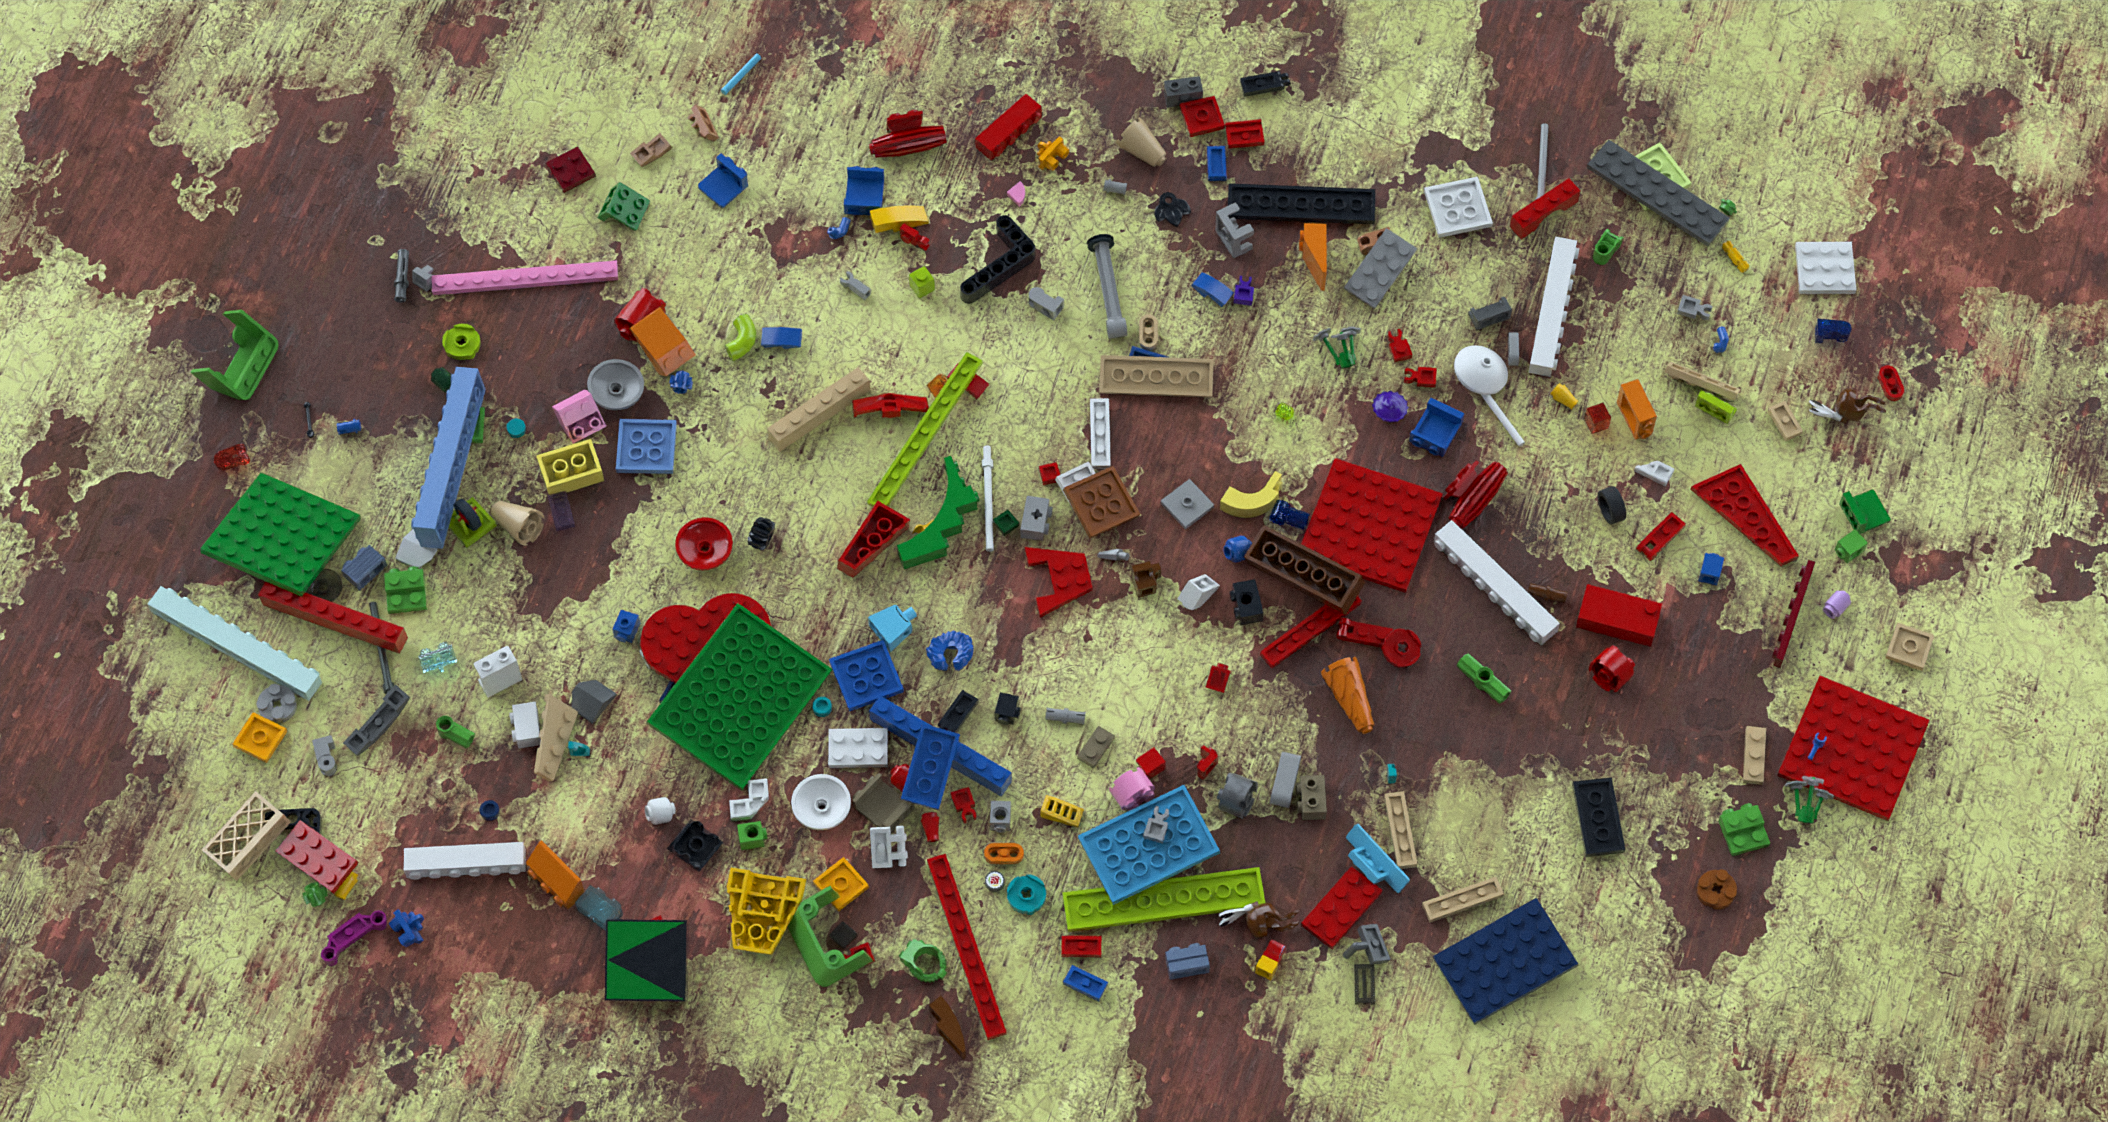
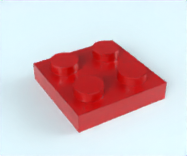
(1202, 116)

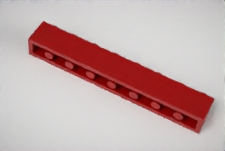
(335, 617)

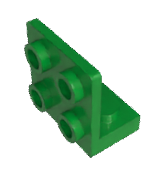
(624, 206)
(1864, 510)

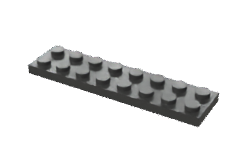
(1658, 193)

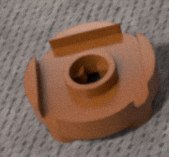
(1713, 899)

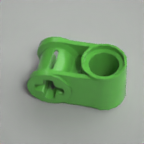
(1608, 244)

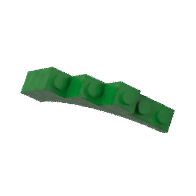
(933, 541)

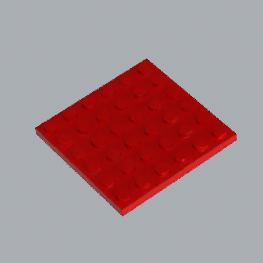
(1372, 523)
(1864, 751)

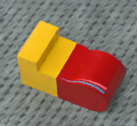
(1270, 959)

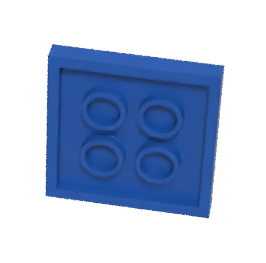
(866, 675)

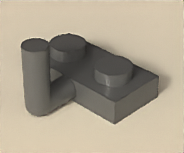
(1372, 943)

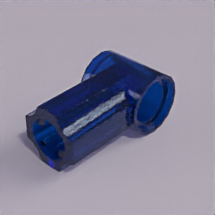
(1285, 514)

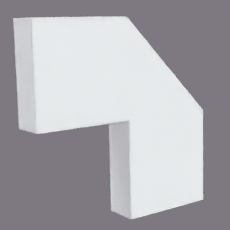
(746, 808)

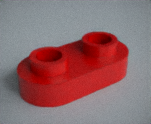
(1892, 384)

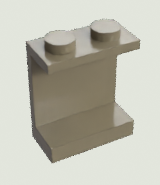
(881, 804)

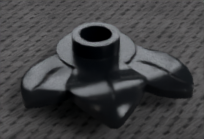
(1171, 211)

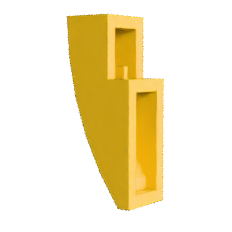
(894, 217)

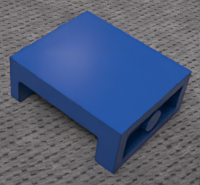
(1436, 427)

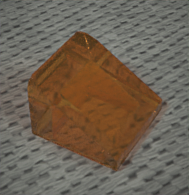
(937, 384)

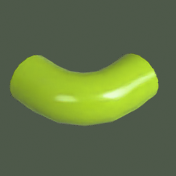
(745, 339)

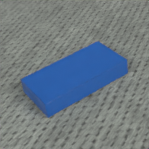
(1216, 163)

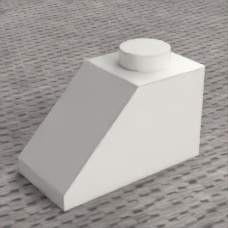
(1197, 592)

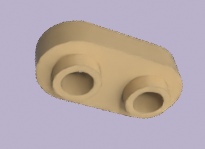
(1148, 334)

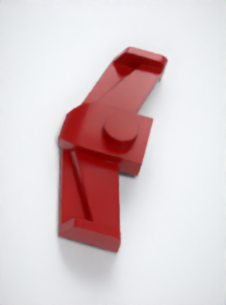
(889, 404)

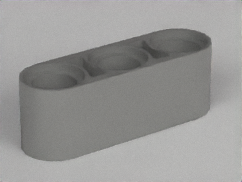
(1285, 779)

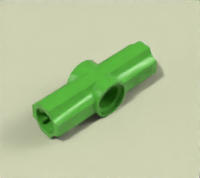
(1475, 670)

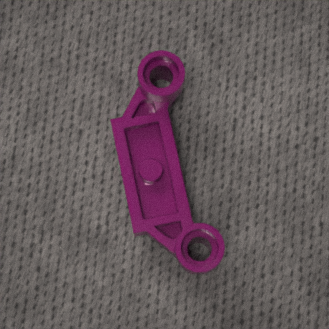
(350, 933)

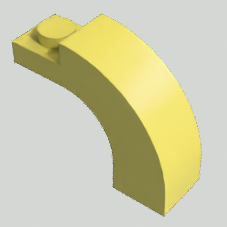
(1254, 504)

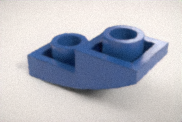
(1213, 288)
(781, 336)

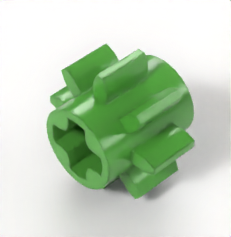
(314, 894)

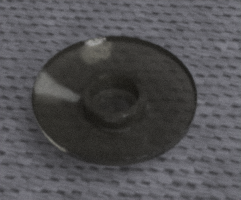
(328, 579)

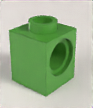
(1850, 546)
(746, 829)

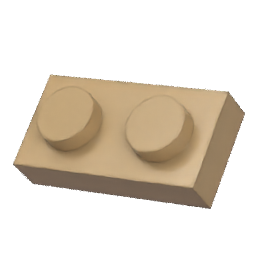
(1785, 421)

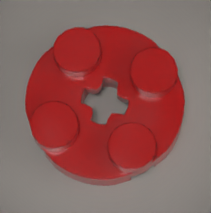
(1401, 637)

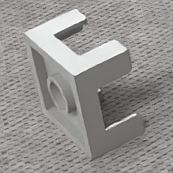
(1229, 235)

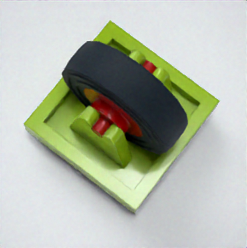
(470, 521)

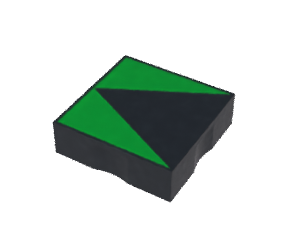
(646, 960)

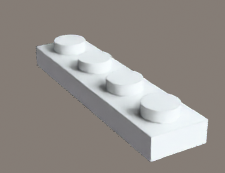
(1100, 433)

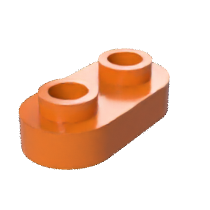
(1003, 853)

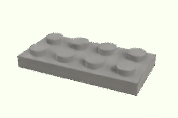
(1380, 268)

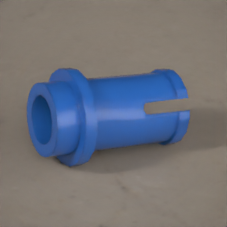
(348, 427)

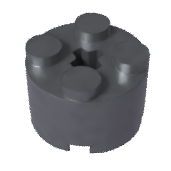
(1237, 795)

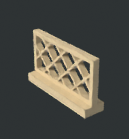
(255, 844)

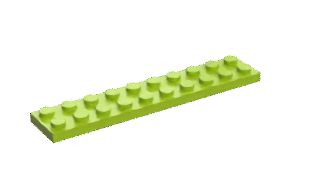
(1165, 900)

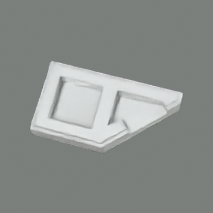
(1656, 471)

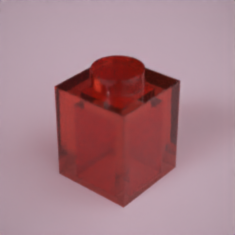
(1597, 418)

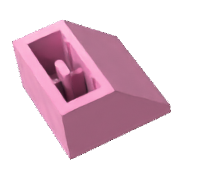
(579, 416)

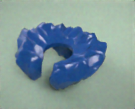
(950, 640)

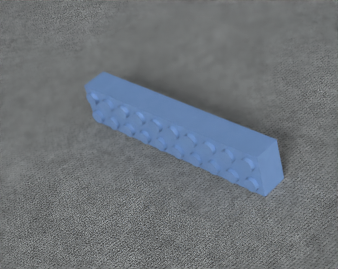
(448, 457)

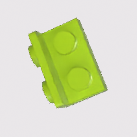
(1715, 407)

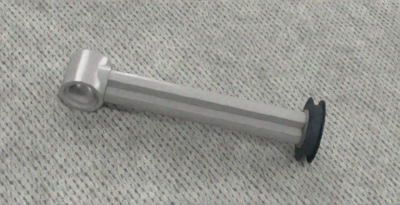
(1115, 323)

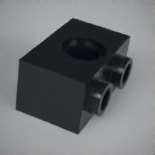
(1249, 592)

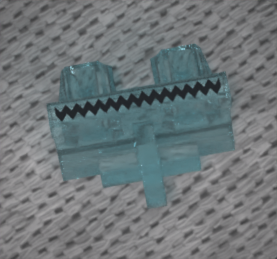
(438, 658)

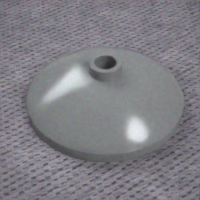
(612, 376)

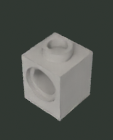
(1000, 808)

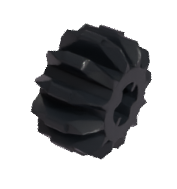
(761, 533)

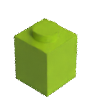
(921, 282)

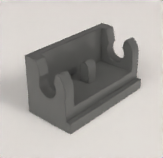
(1490, 314)

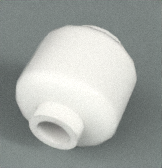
(659, 810)

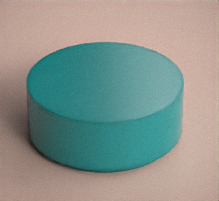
(516, 428)
(822, 706)

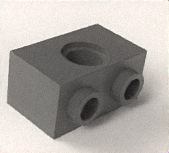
(1182, 91)

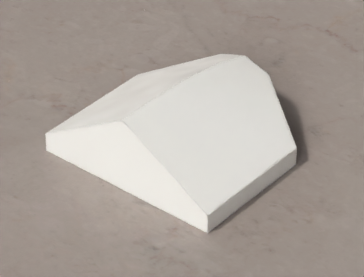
(412, 553)

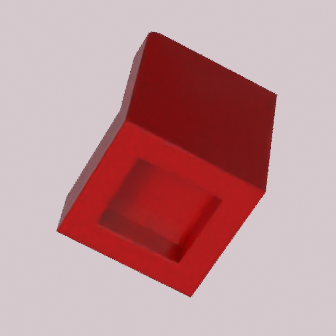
(1151, 763)

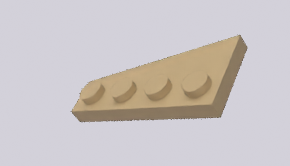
(556, 730)

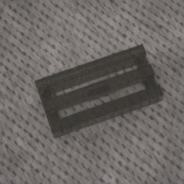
(1364, 1000)

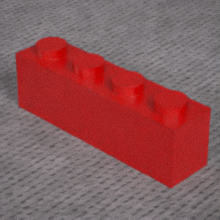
(1008, 127)

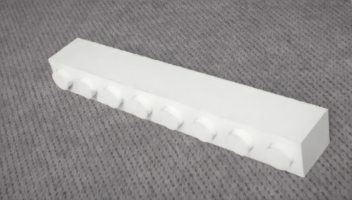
(1552, 307)
(1496, 583)

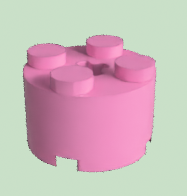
(1132, 789)

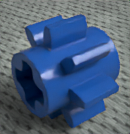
(681, 382)

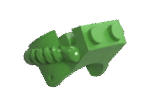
(913, 951)

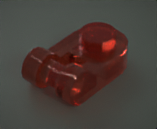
(224, 458)

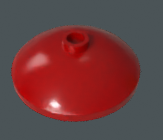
(703, 534)

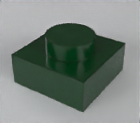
(1006, 522)

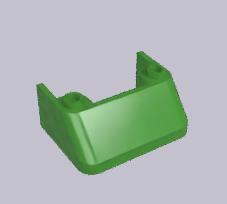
(249, 362)
(823, 967)

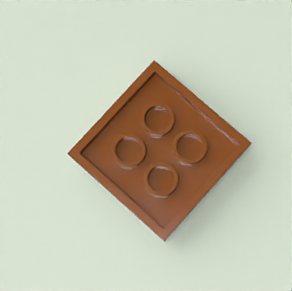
(1101, 502)

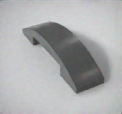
(379, 722)

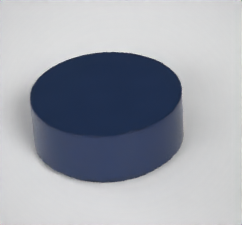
(489, 810)

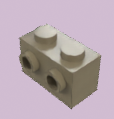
(1312, 797)

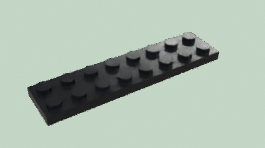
(1302, 203)

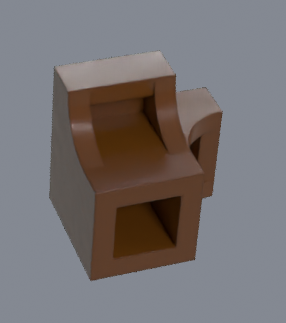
(1144, 578)

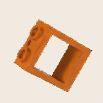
(1636, 409)

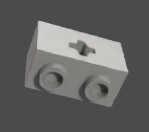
(1036, 508)

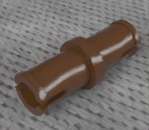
(1547, 593)

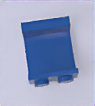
(864, 190)

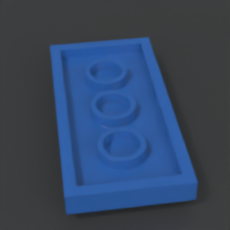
(930, 766)

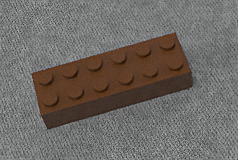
(1304, 569)

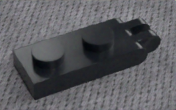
(1264, 83)
(958, 712)

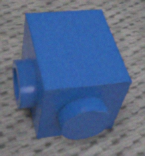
(626, 626)

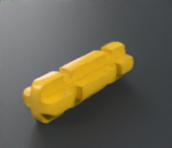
(1735, 256)

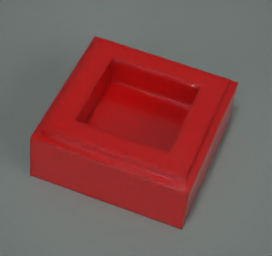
(1049, 473)

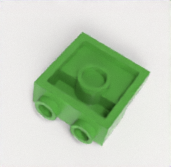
(405, 590)
(1743, 829)

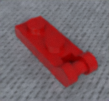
(1661, 536)
(1362, 632)

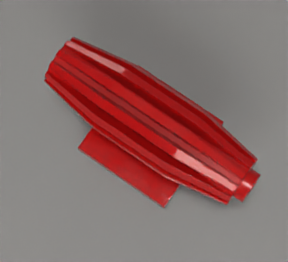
(907, 136)
(1474, 491)

